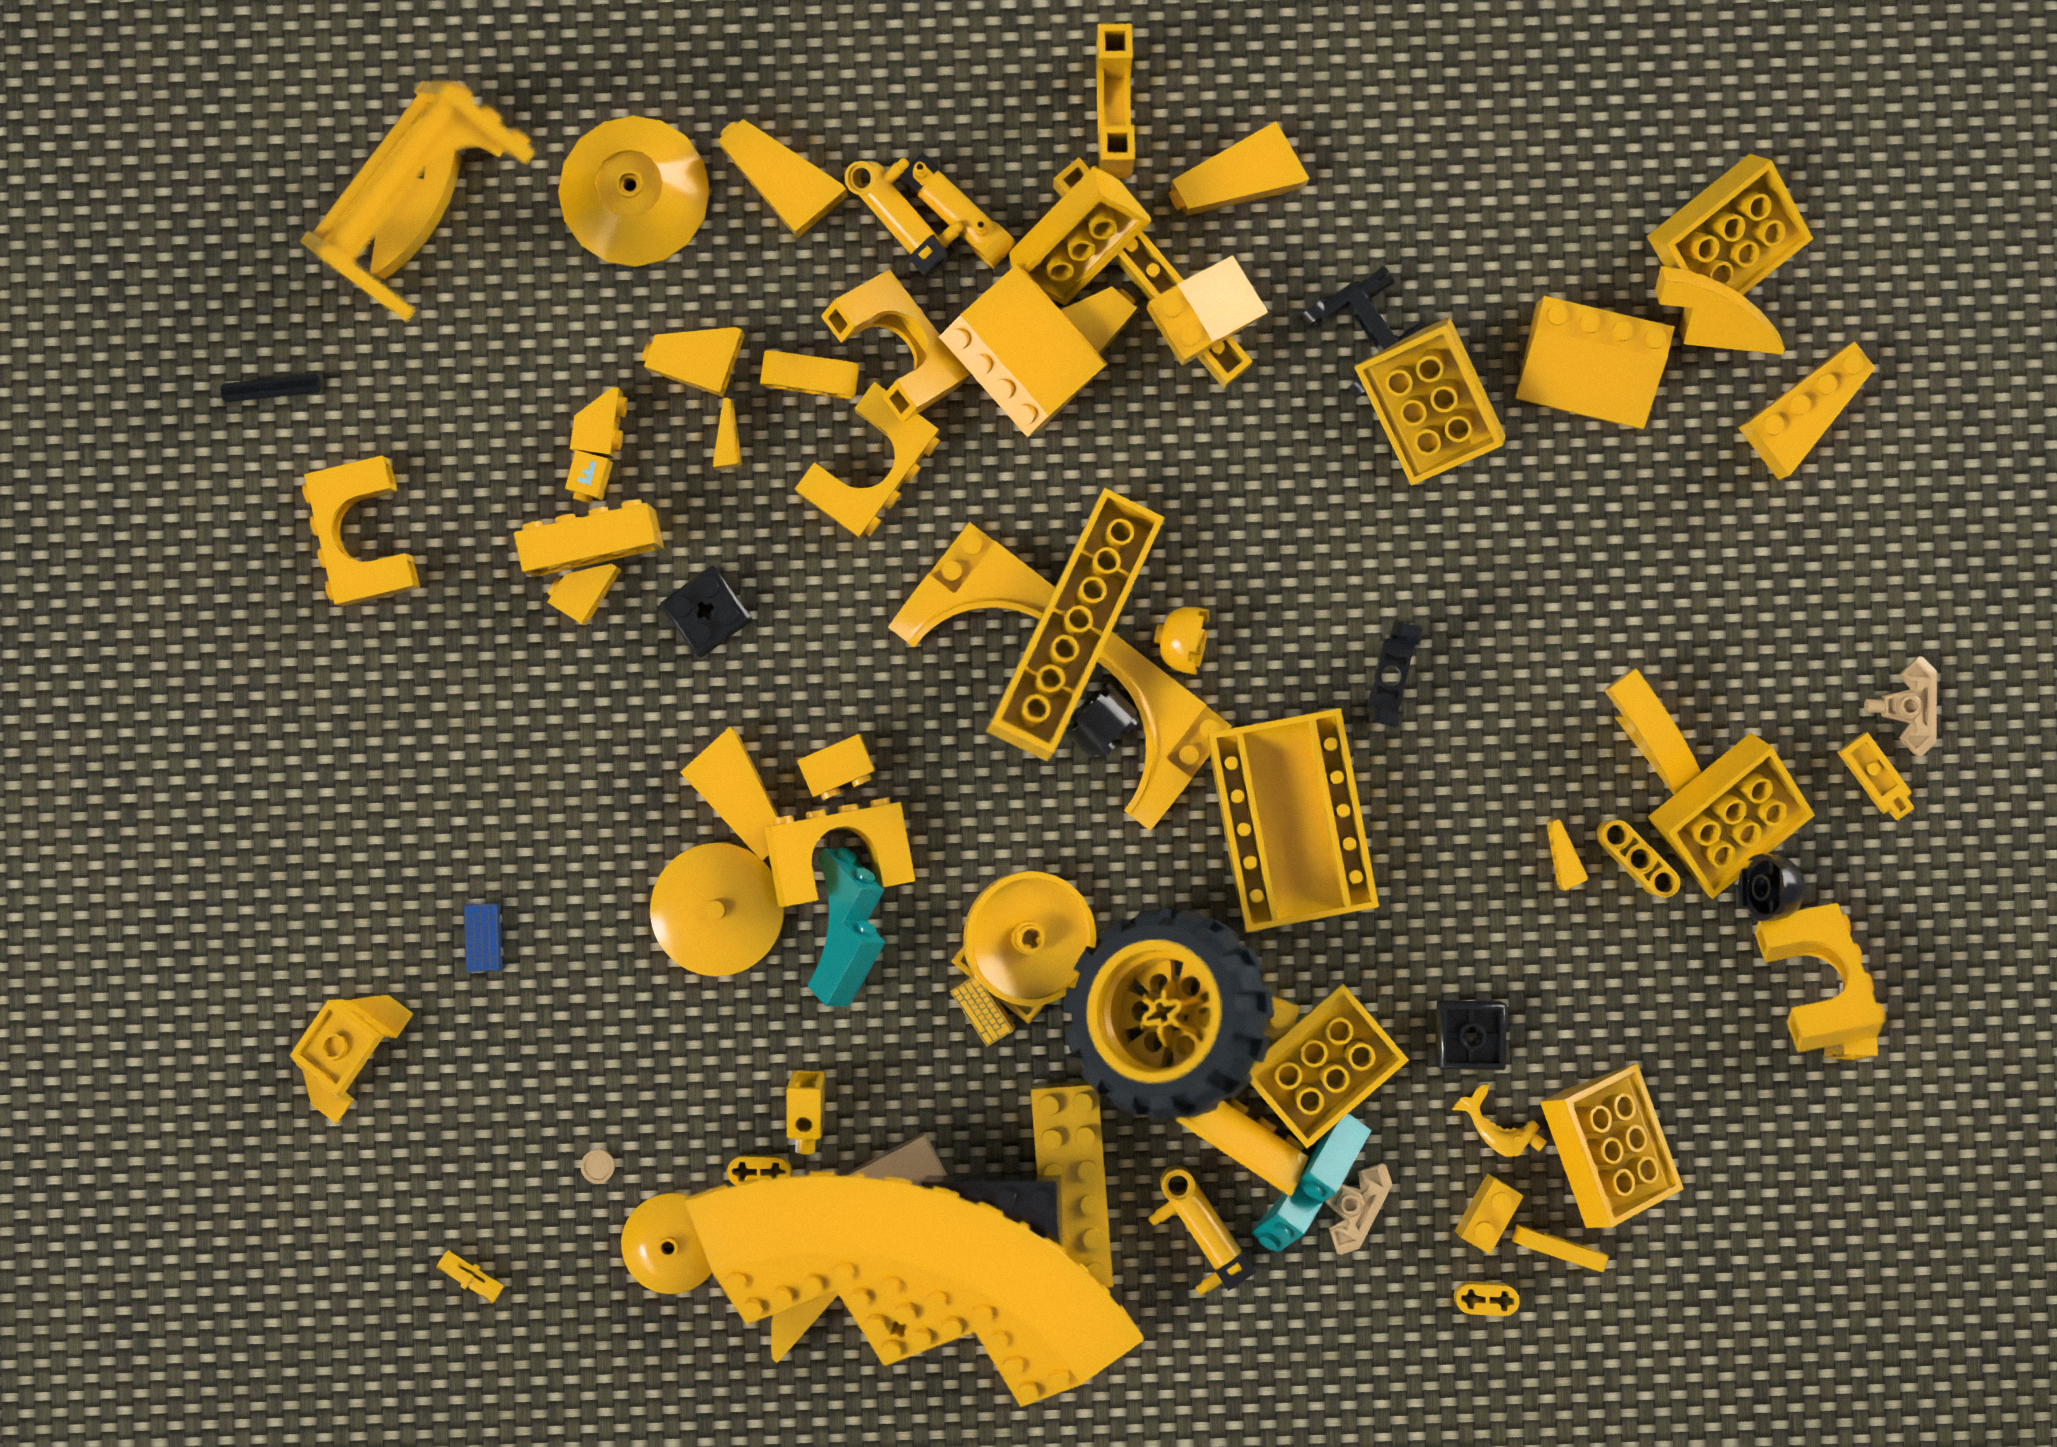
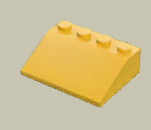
(1735, 227)
(1023, 350)
(1593, 362)
(1431, 402)
(1730, 813)
(1325, 1065)
(1611, 1147)

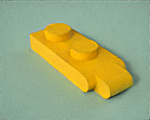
(1877, 776)

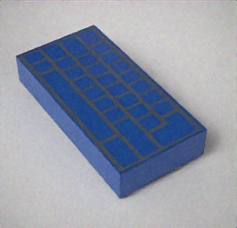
(482, 937)

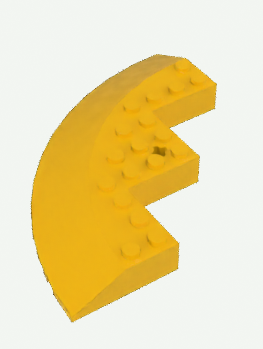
(914, 1273)

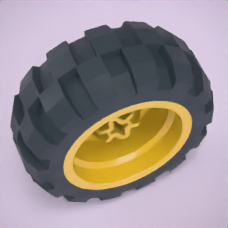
(1108, 1008)

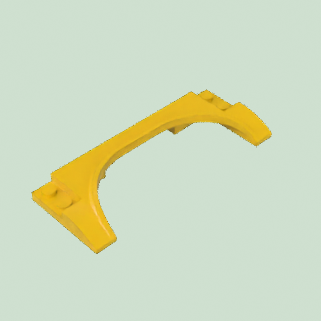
(1174, 721)

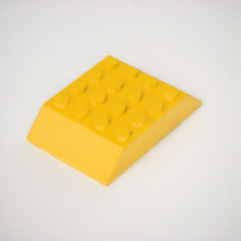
(1292, 820)

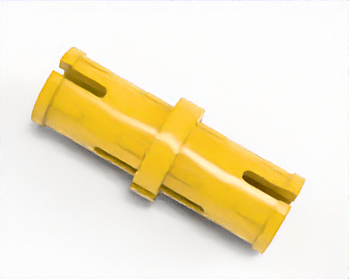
(470, 1276)

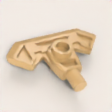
(1912, 706)
(1358, 1207)

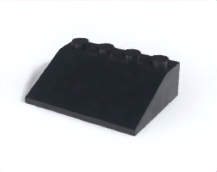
(1020, 1198)

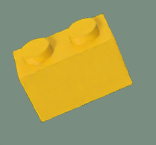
(837, 766)
(1488, 1213)

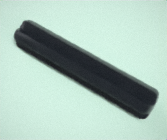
(270, 388)

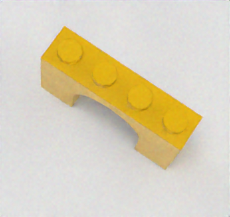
(1113, 85)
(888, 305)
(331, 495)
(860, 507)
(793, 843)
(1825, 935)

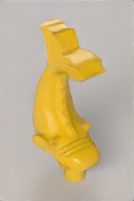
(1503, 1141)

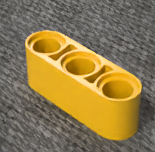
(809, 374)
(1652, 864)

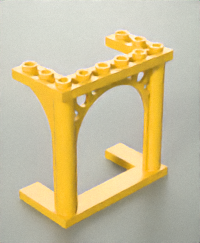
(431, 126)

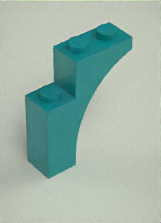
(850, 940)
(1320, 1180)

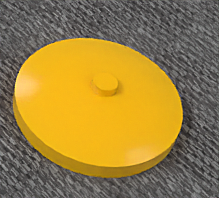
(716, 909)
(1028, 937)

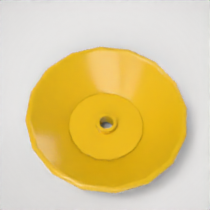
(639, 223)

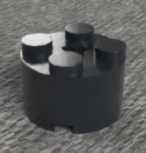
(1101, 721)

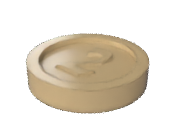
(597, 1166)

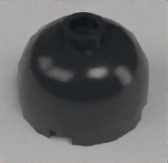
(1771, 887)

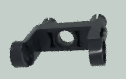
(1358, 300)
(1396, 652)

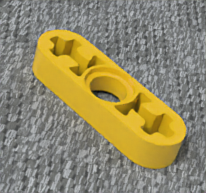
(1560, 1248)

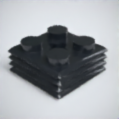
(704, 633)
(1486, 1050)

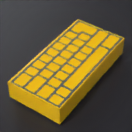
(983, 1010)

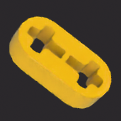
(756, 1162)
(1485, 1306)

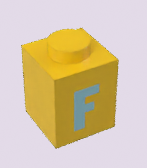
(588, 476)

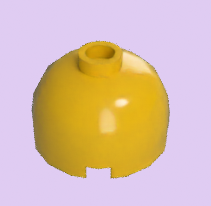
(1183, 639)

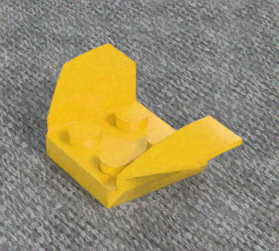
(341, 1044)

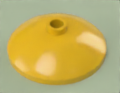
(648, 1227)

